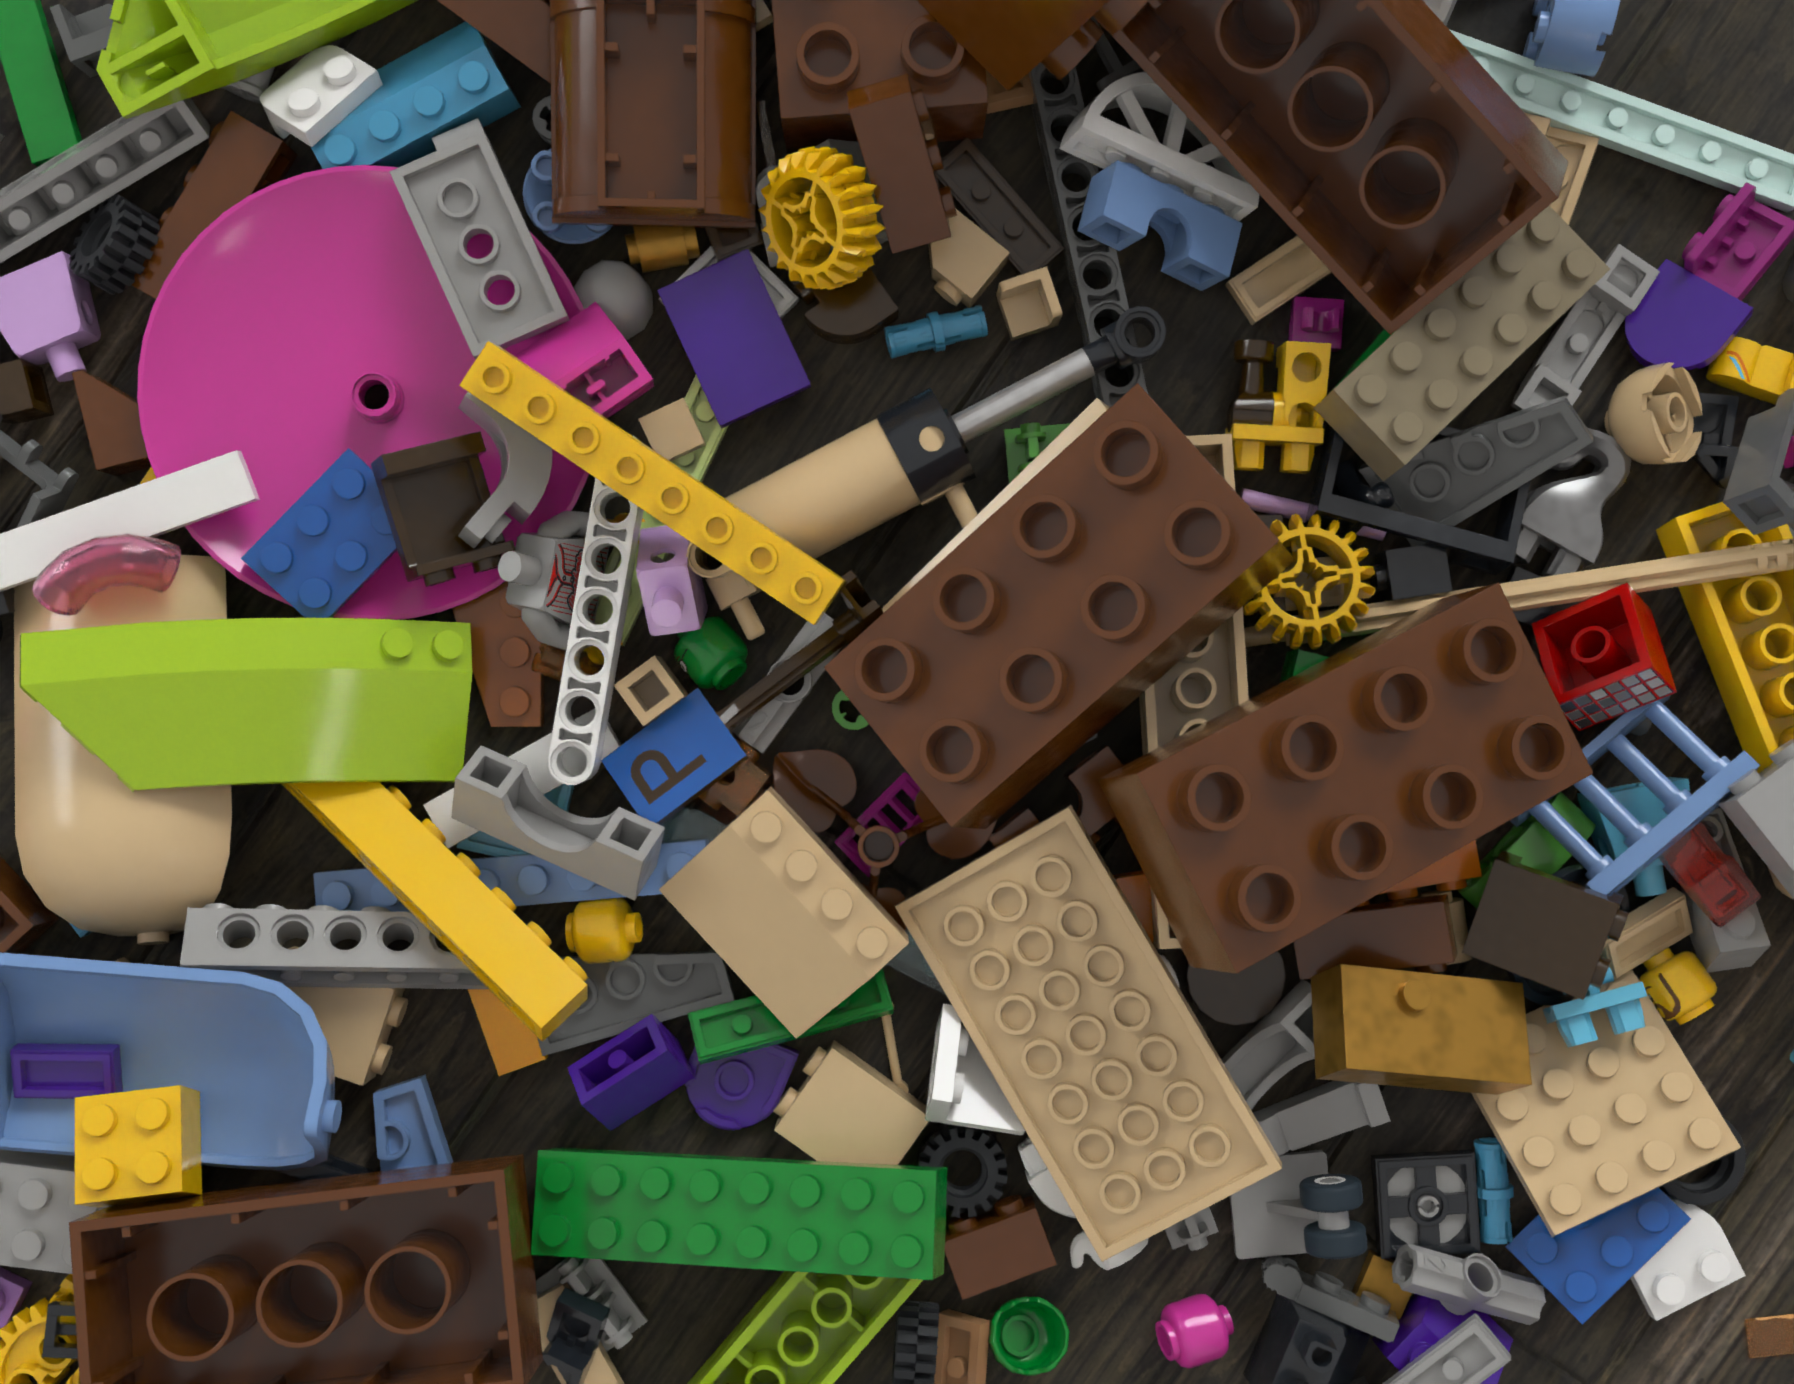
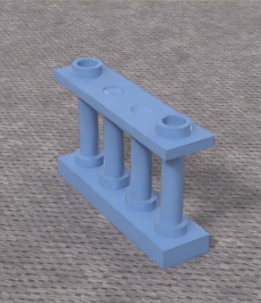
(1682, 808)

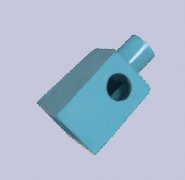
(1610, 840)

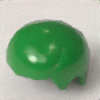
(1028, 1336)

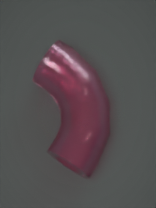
(105, 563)

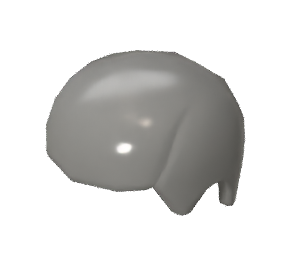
(619, 293)

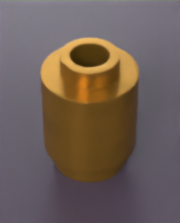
(662, 247)

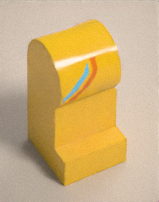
(1753, 369)

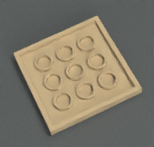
(1604, 1117)

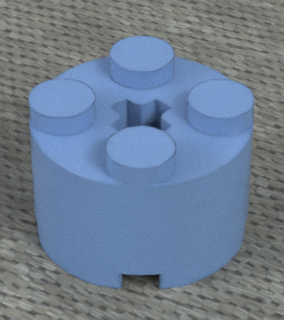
(1569, 34)

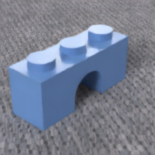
(1195, 235)

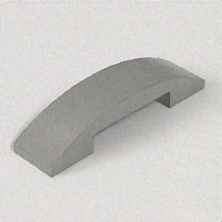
(1586, 331)

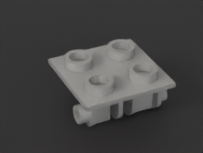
(597, 1282)

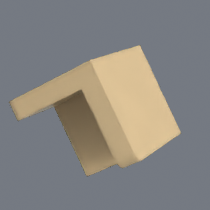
(1029, 303)

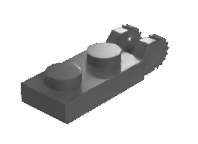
(1326, 1295)

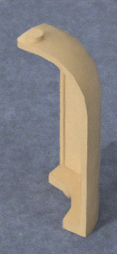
(82, 836)

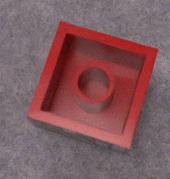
(1603, 657)

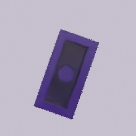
(630, 1072)

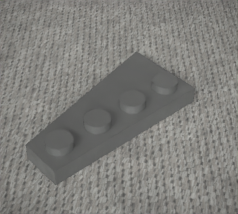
(1484, 463)
(641, 986)

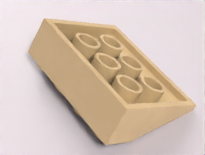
(785, 913)

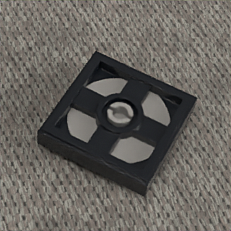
(1426, 1202)

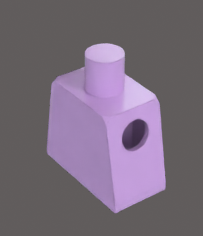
(48, 314)
(669, 589)

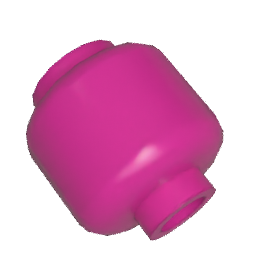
(1194, 1330)

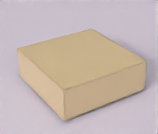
(672, 430)

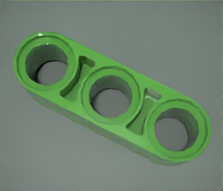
(1532, 843)

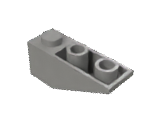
(1742, 938)

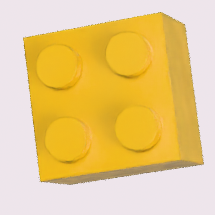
(137, 1146)

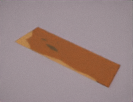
(1770, 1335)

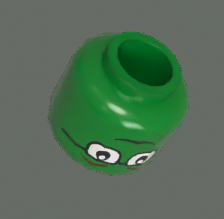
(712, 654)

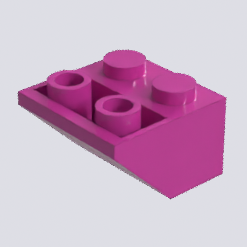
(590, 362)

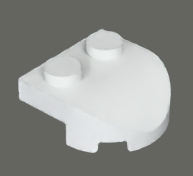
(318, 93)
(1687, 1266)

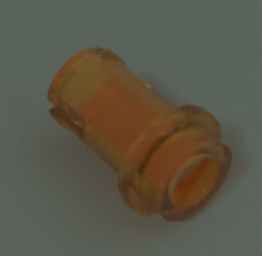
(552, 663)

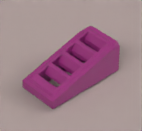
(845, 839)

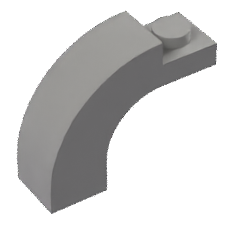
(523, 477)

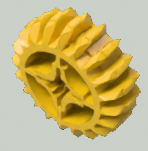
(833, 213)
(1326, 578)

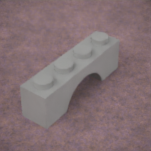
(505, 803)
(1273, 1045)

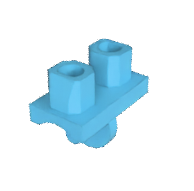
(1620, 1004)

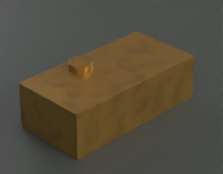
(1419, 1030)

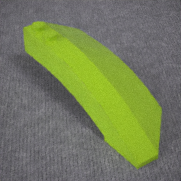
(190, 47)
(259, 698)

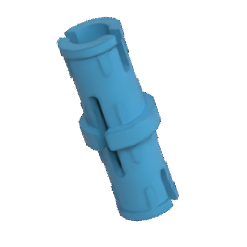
(935, 331)
(1493, 1192)

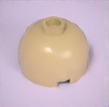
(1655, 414)

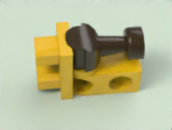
(1279, 417)

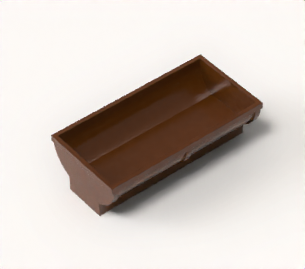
(653, 112)

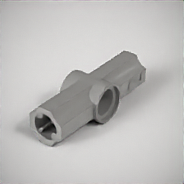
(767, 722)
(1468, 1284)

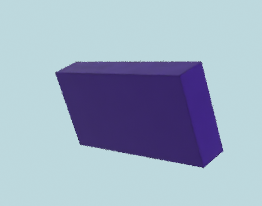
(65, 1070)

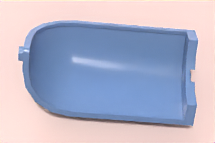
(220, 1032)

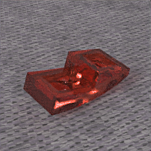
(1710, 876)

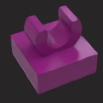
(1316, 321)

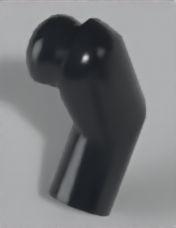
(1352, 487)

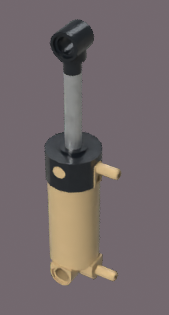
(901, 462)

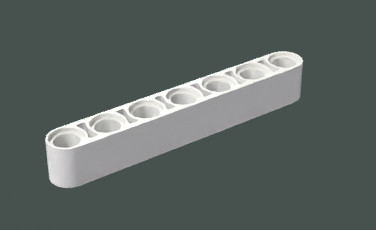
(585, 633)

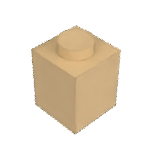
(651, 690)

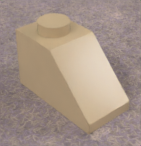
(965, 261)

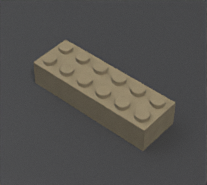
(1460, 343)

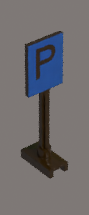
(694, 744)

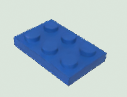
(327, 541)
(1599, 1255)

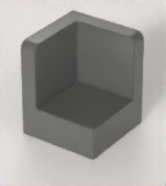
(84, 35)

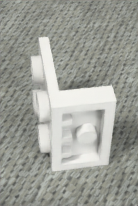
(961, 1083)

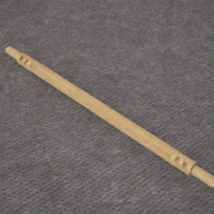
(1582, 585)

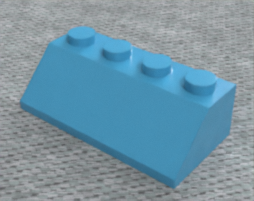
(420, 98)

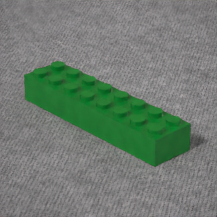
(741, 1212)

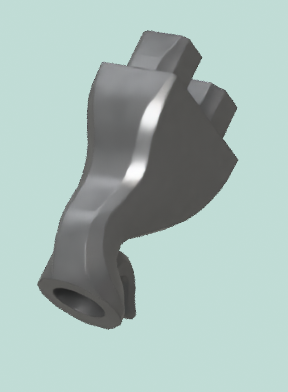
(1567, 512)

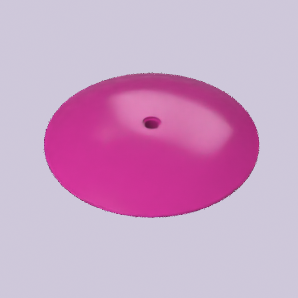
(281, 333)

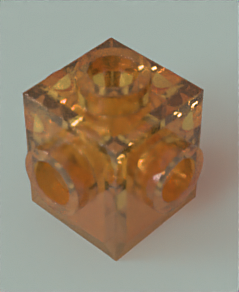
(748, 782)

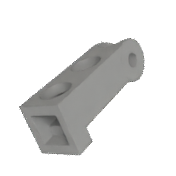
(1322, 1114)

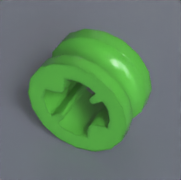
(860, 722)

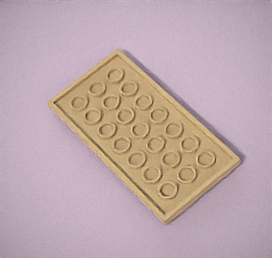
(1088, 1035)

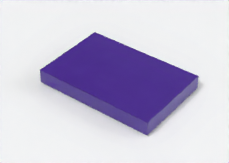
(734, 338)

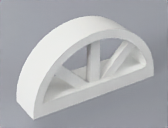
(1105, 142)

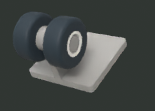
(1299, 1212)

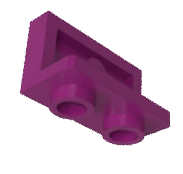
(1738, 243)

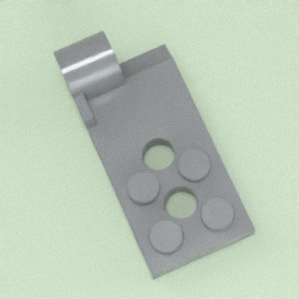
(466, 194)

